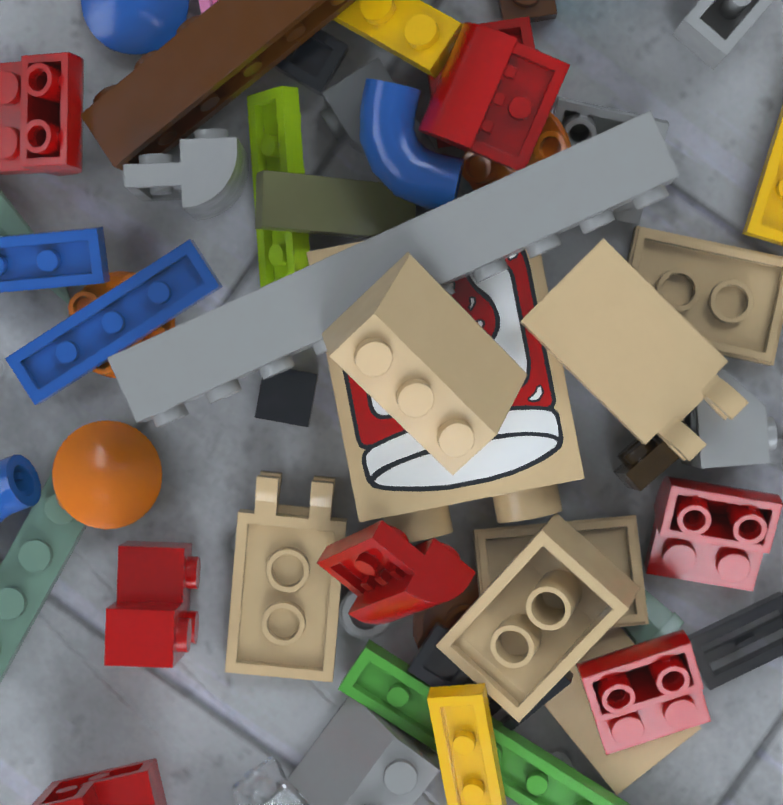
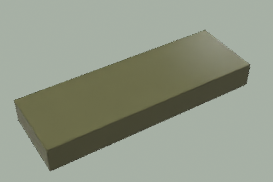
(327, 205)

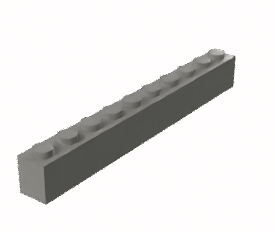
(449, 242)

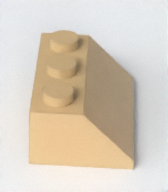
(426, 363)

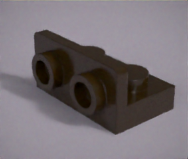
(644, 462)

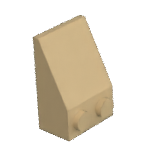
(539, 617)

